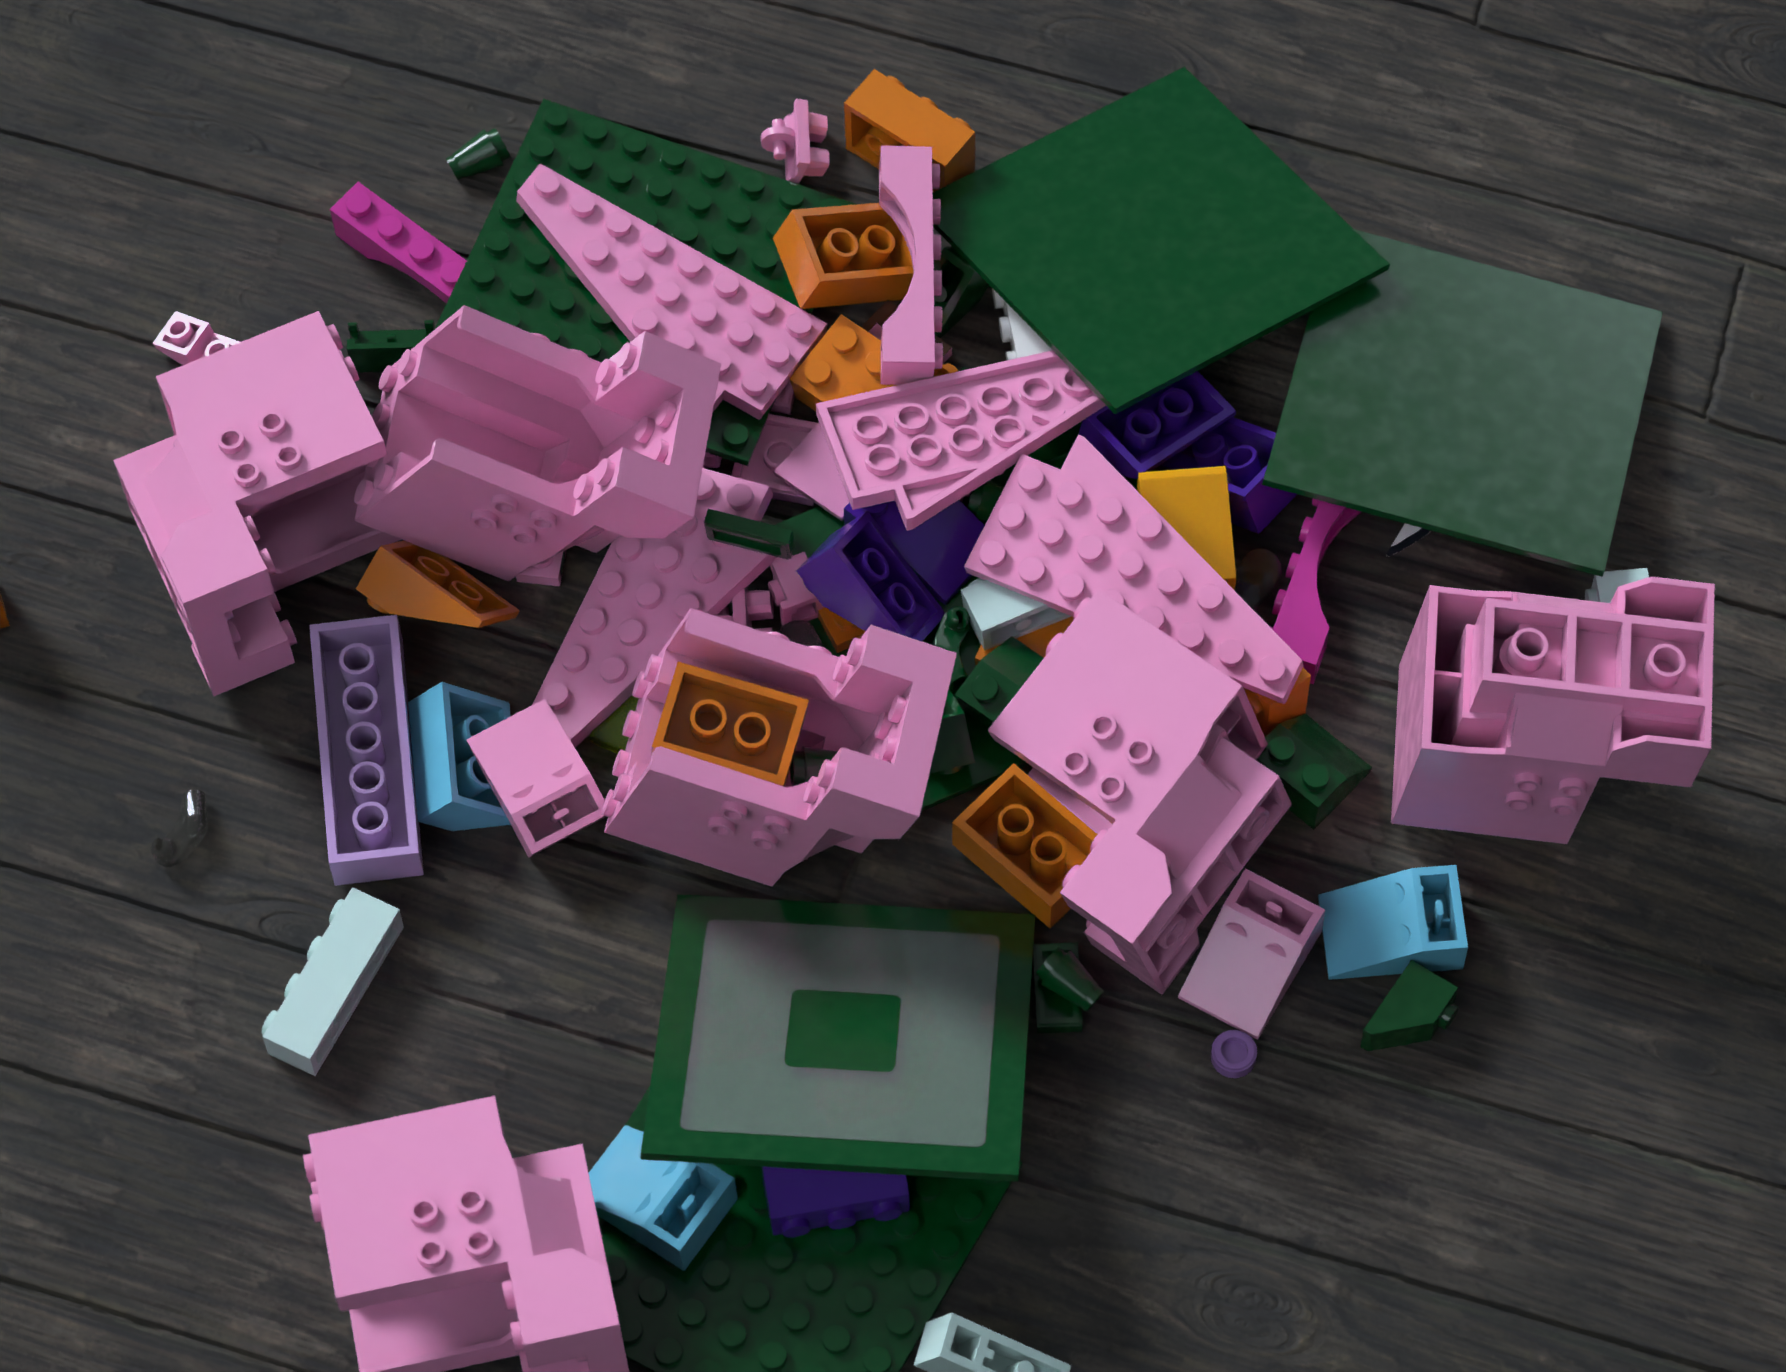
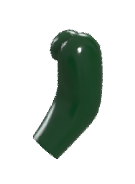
(950, 636)

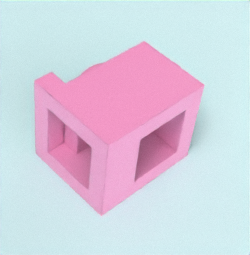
(790, 592)

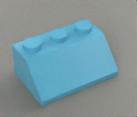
(446, 774)

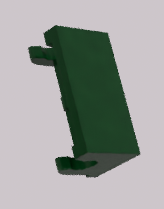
(377, 349)

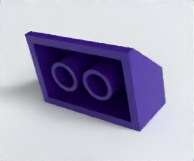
(1157, 426)
(835, 1199)

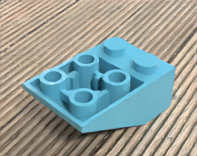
(1394, 920)
(660, 1202)

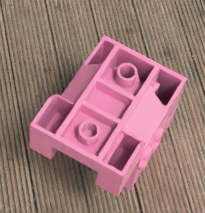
(534, 447)
(254, 489)
(1535, 697)
(871, 707)
(1159, 766)
(461, 1248)

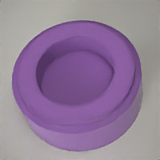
(1233, 1054)

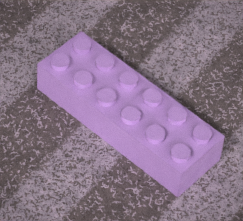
(365, 750)

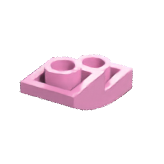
(189, 339)

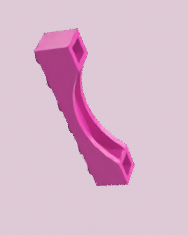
(394, 239)
(1299, 609)

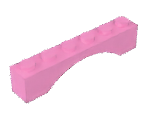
(907, 196)

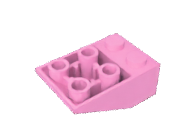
(538, 777)
(1252, 953)

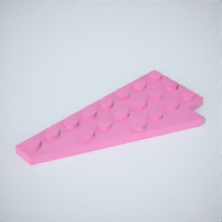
(674, 291)
(950, 431)
(1090, 530)
(642, 599)

